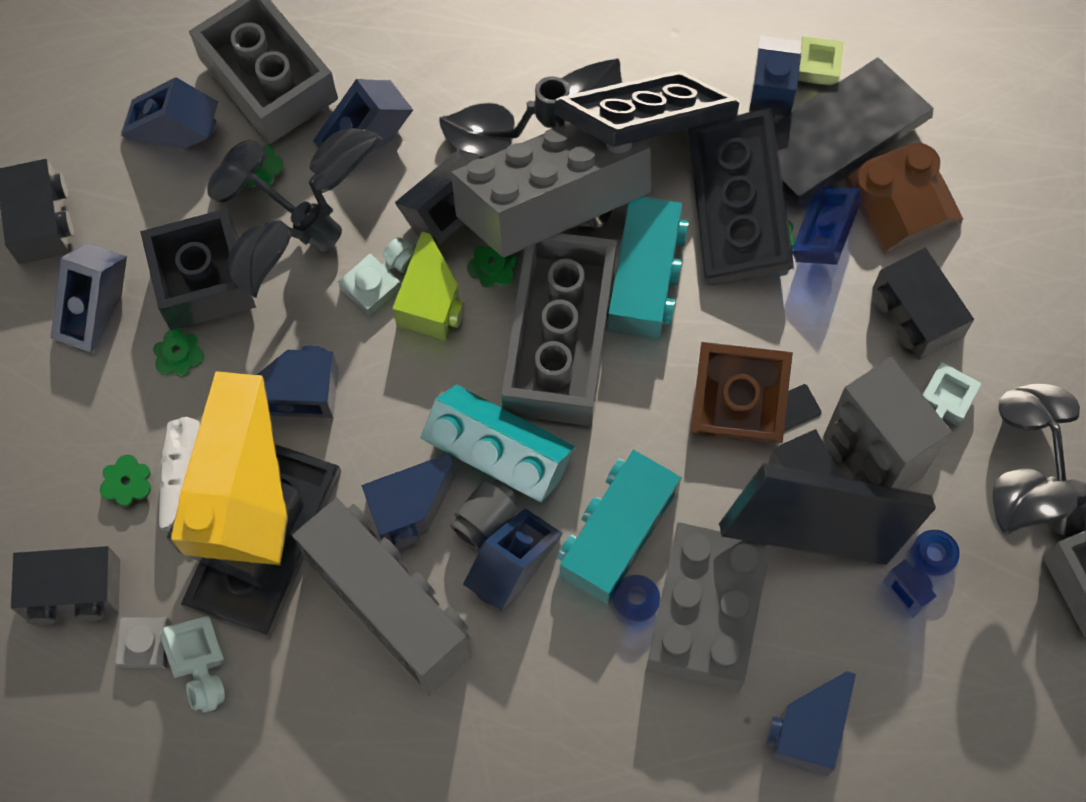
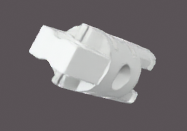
(174, 463)

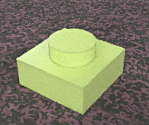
(820, 60)

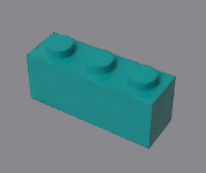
(647, 268)
(497, 442)
(618, 525)

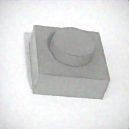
(140, 643)

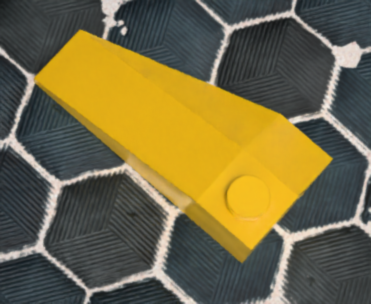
(232, 485)

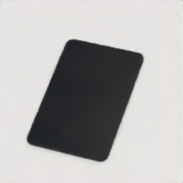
(800, 406)

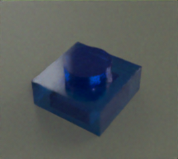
(910, 587)

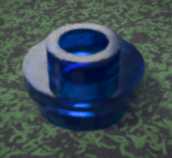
(944, 543)
(634, 612)

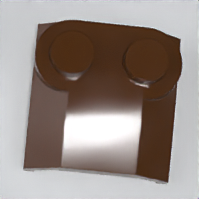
(904, 195)
(741, 392)

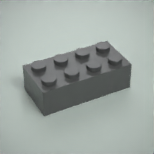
(547, 186)
(559, 329)
(383, 595)

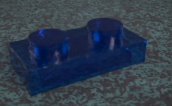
(826, 225)

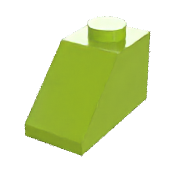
(428, 294)

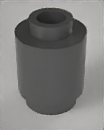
(484, 513)

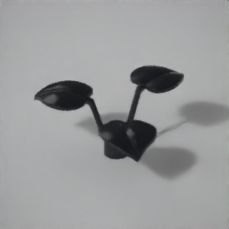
(489, 126)
(262, 247)
(1026, 495)

